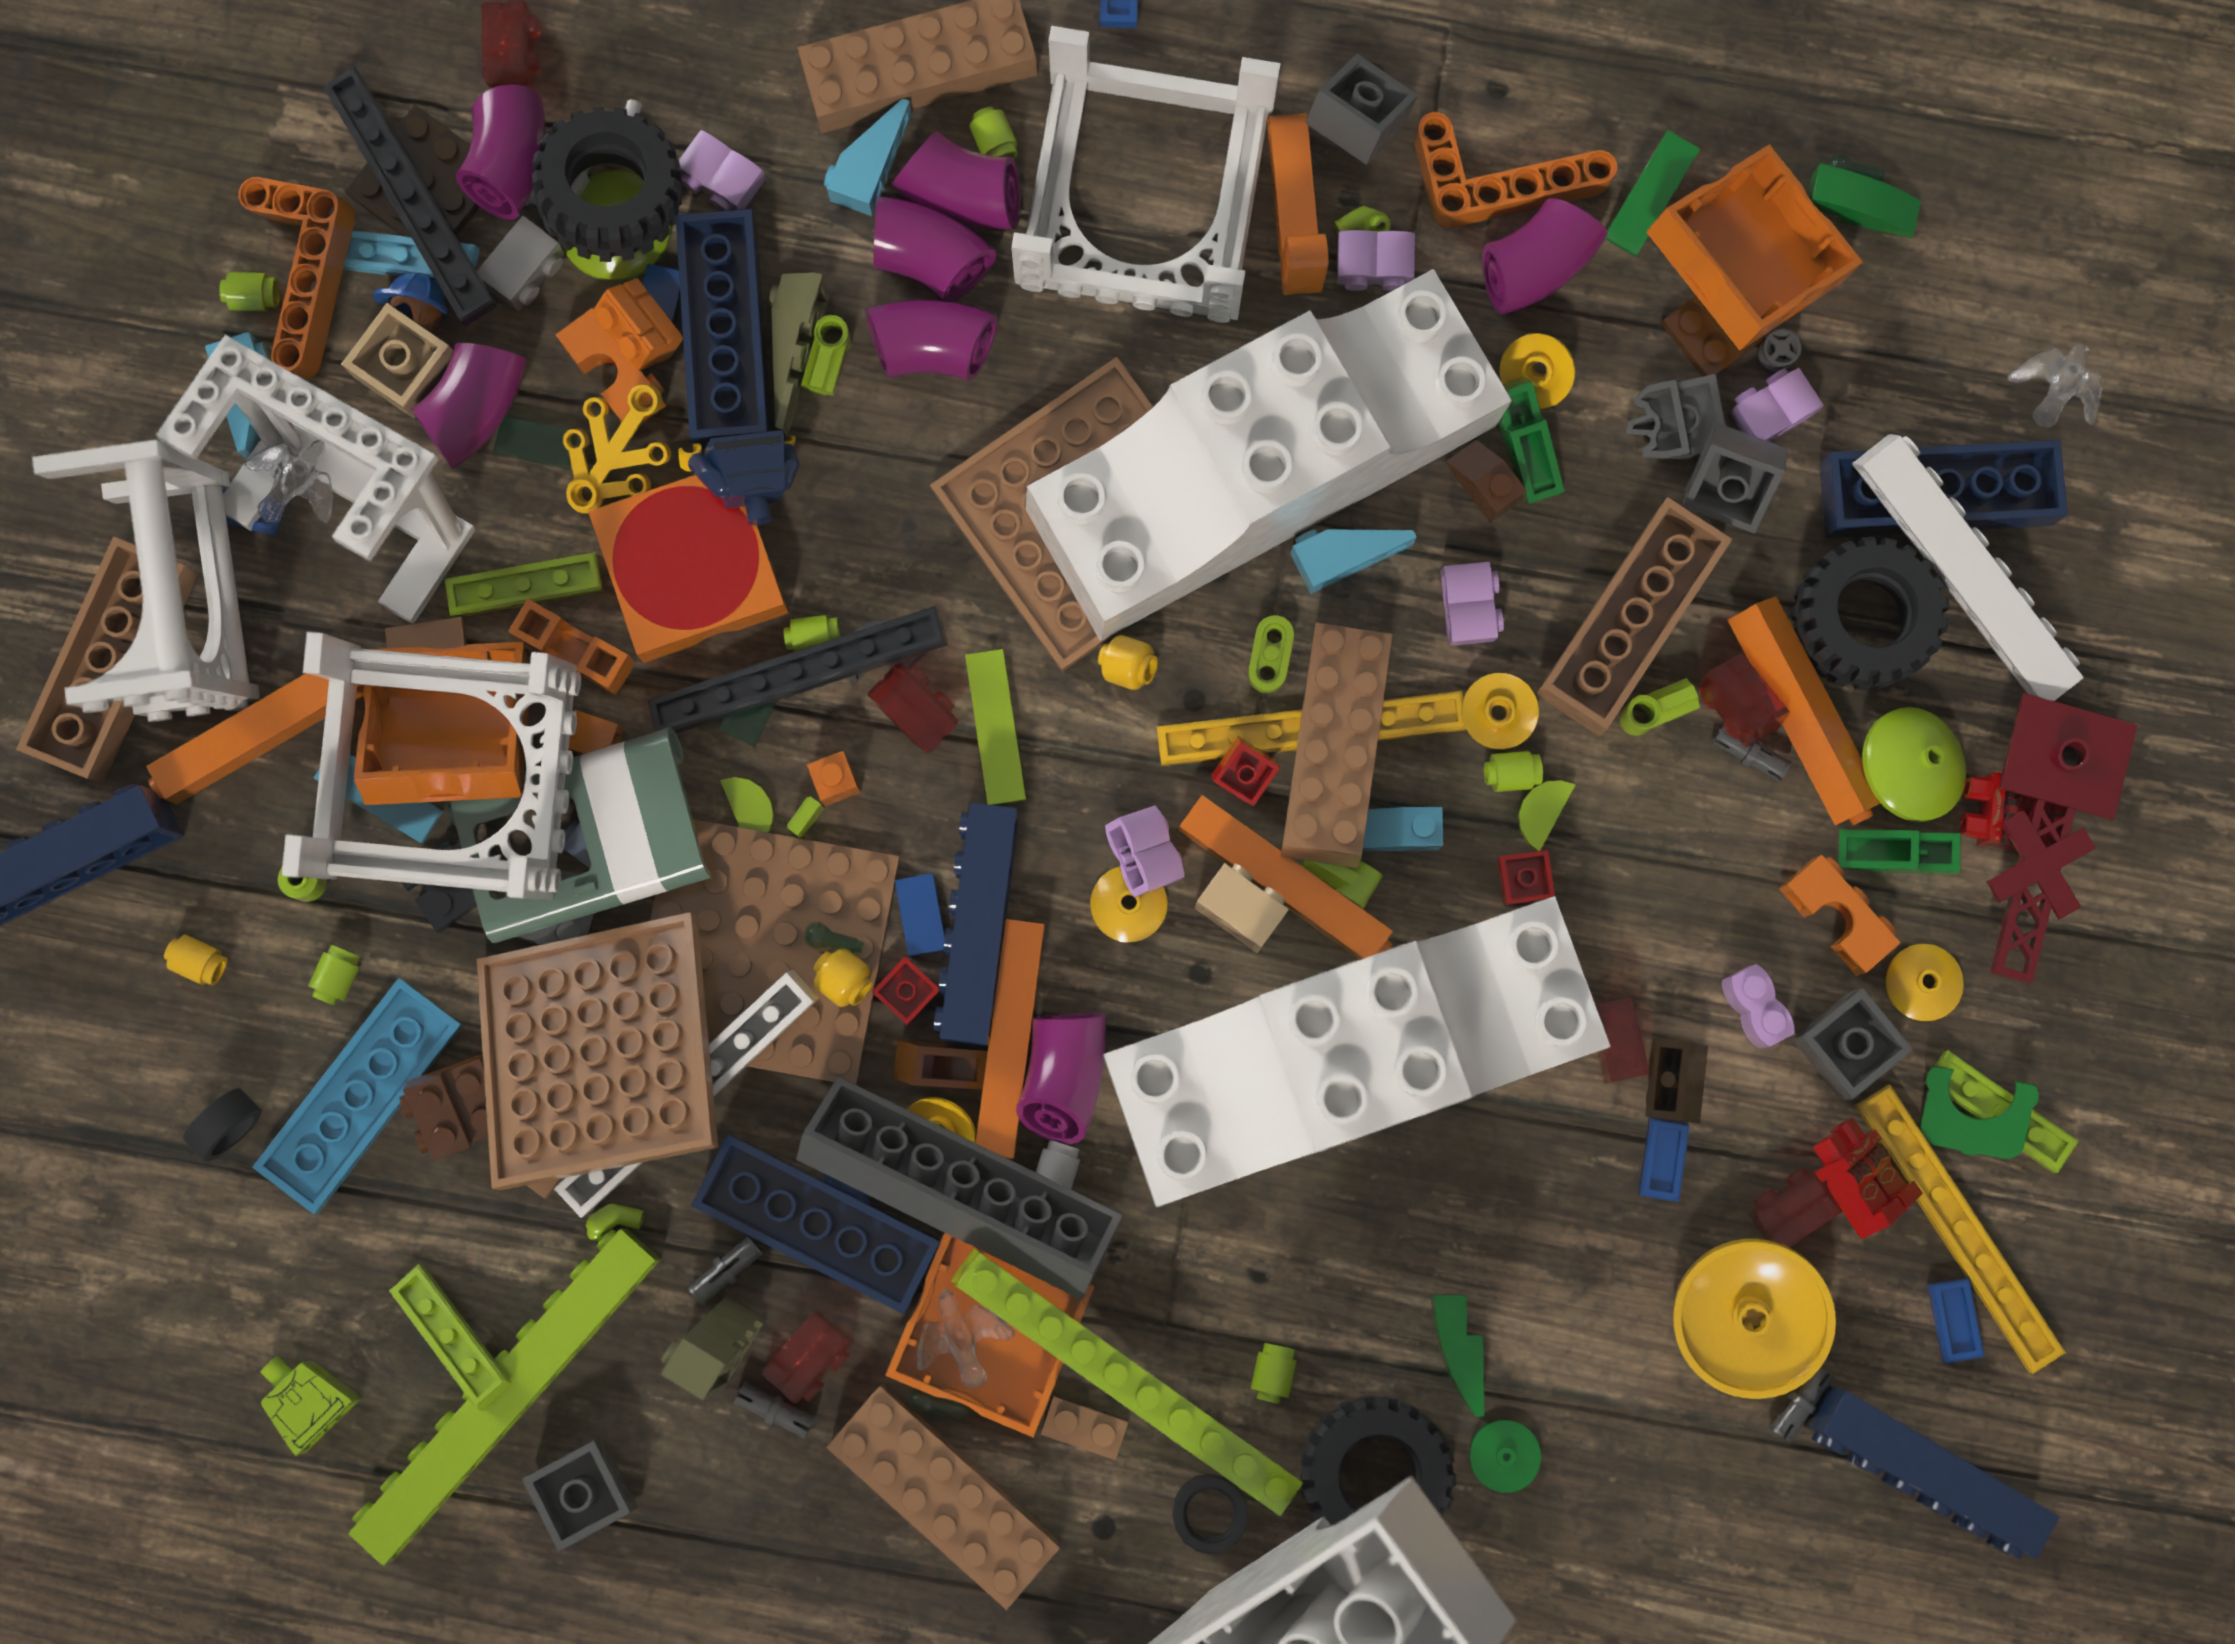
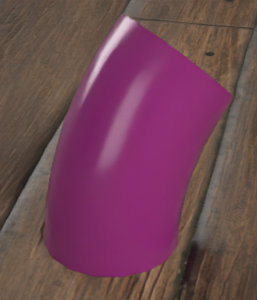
(502, 149)
(962, 184)
(929, 248)
(1540, 255)
(931, 337)
(470, 400)
(1063, 1075)

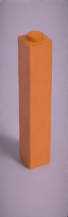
(1813, 720)
(241, 738)
(1303, 891)
(1010, 1036)

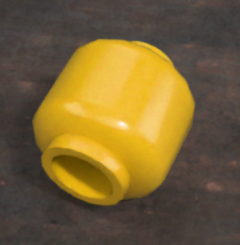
(1128, 662)
(842, 977)

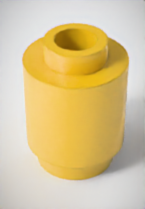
(195, 960)

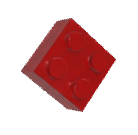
(1245, 771)
(1525, 878)
(906, 991)

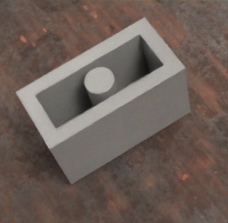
(521, 264)

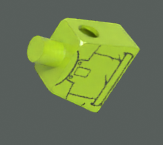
(305, 1402)

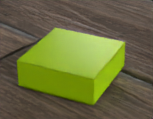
(805, 817)

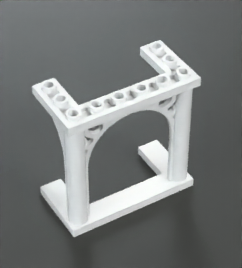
(1037, 253)
(366, 462)
(161, 667)
(542, 681)

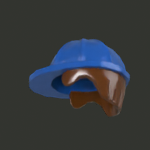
(417, 298)

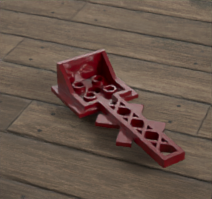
(2038, 771)

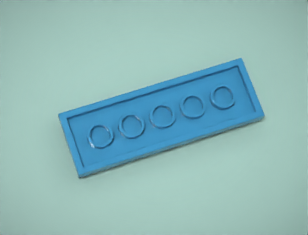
(357, 1096)

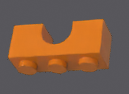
(594, 346)
(552, 635)
(1865, 935)

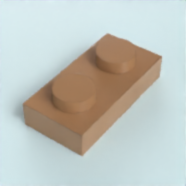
(1084, 1427)

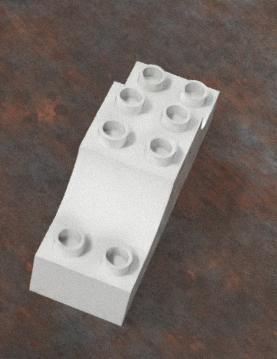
(1264, 449)
(1355, 1050)
(1368, 1580)

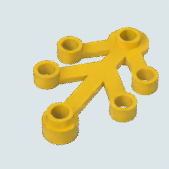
(610, 452)

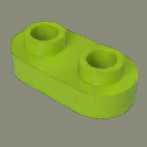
(1271, 655)

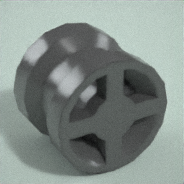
(1784, 344)

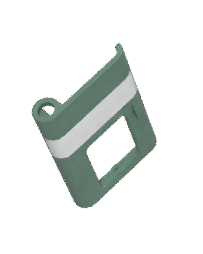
(632, 827)

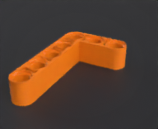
(1503, 183)
(1301, 248)
(306, 266)

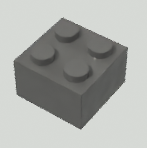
(1361, 108)
(1735, 478)
(1852, 1044)
(580, 1493)

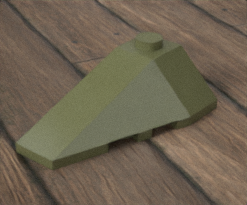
(795, 310)

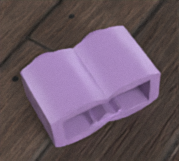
(719, 173)
(1375, 259)
(1776, 407)
(1470, 603)
(1145, 850)
(1762, 1016)

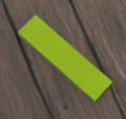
(514, 585)
(995, 727)
(1985, 1099)
(450, 1337)

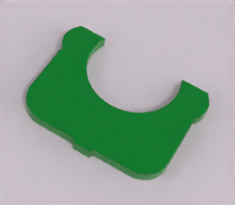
(1994, 1136)

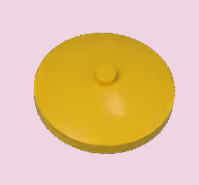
(1754, 1318)

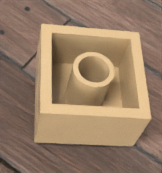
(398, 359)
(1241, 906)

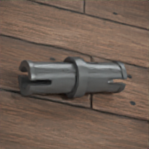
(1754, 755)
(705, 1288)
(1801, 1404)
(774, 1410)

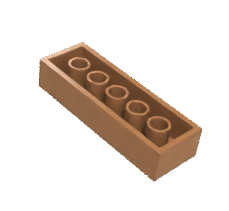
(917, 60)
(1633, 617)
(94, 645)
(1336, 745)
(944, 1496)

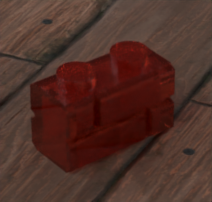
(508, 43)
(1743, 700)
(913, 707)
(1627, 1054)
(1795, 1209)
(807, 1357)

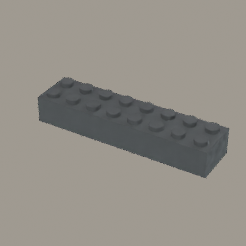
(958, 1187)

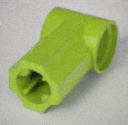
(825, 358)
(1660, 707)
(1353, 883)

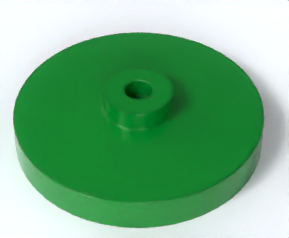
(1505, 1456)

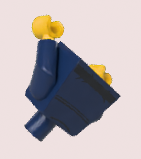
(745, 470)

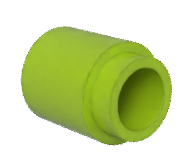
(993, 133)
(249, 291)
(810, 631)
(1513, 771)
(307, 891)
(334, 975)
(1273, 1373)

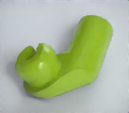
(1363, 219)
(610, 1216)

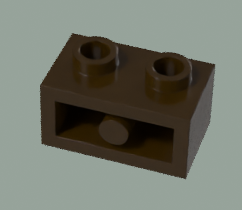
(1676, 1080)

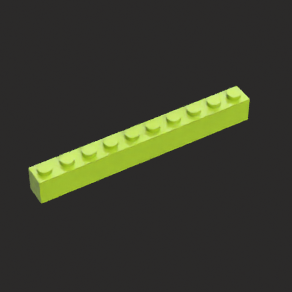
(531, 1366)
(1126, 1381)

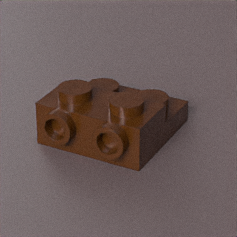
(1703, 338)
(448, 1107)

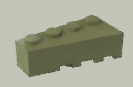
(712, 1349)

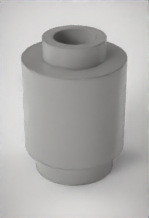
(1059, 1163)

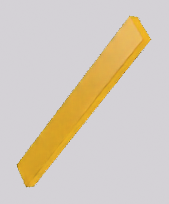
(1280, 730)
(1961, 1230)

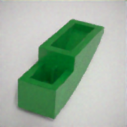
(1651, 193)
(1863, 201)
(1529, 442)
(1900, 851)
(1460, 1351)

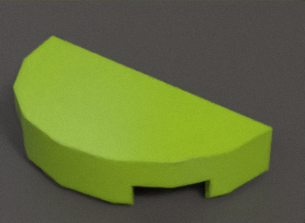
(749, 804)
(1541, 810)

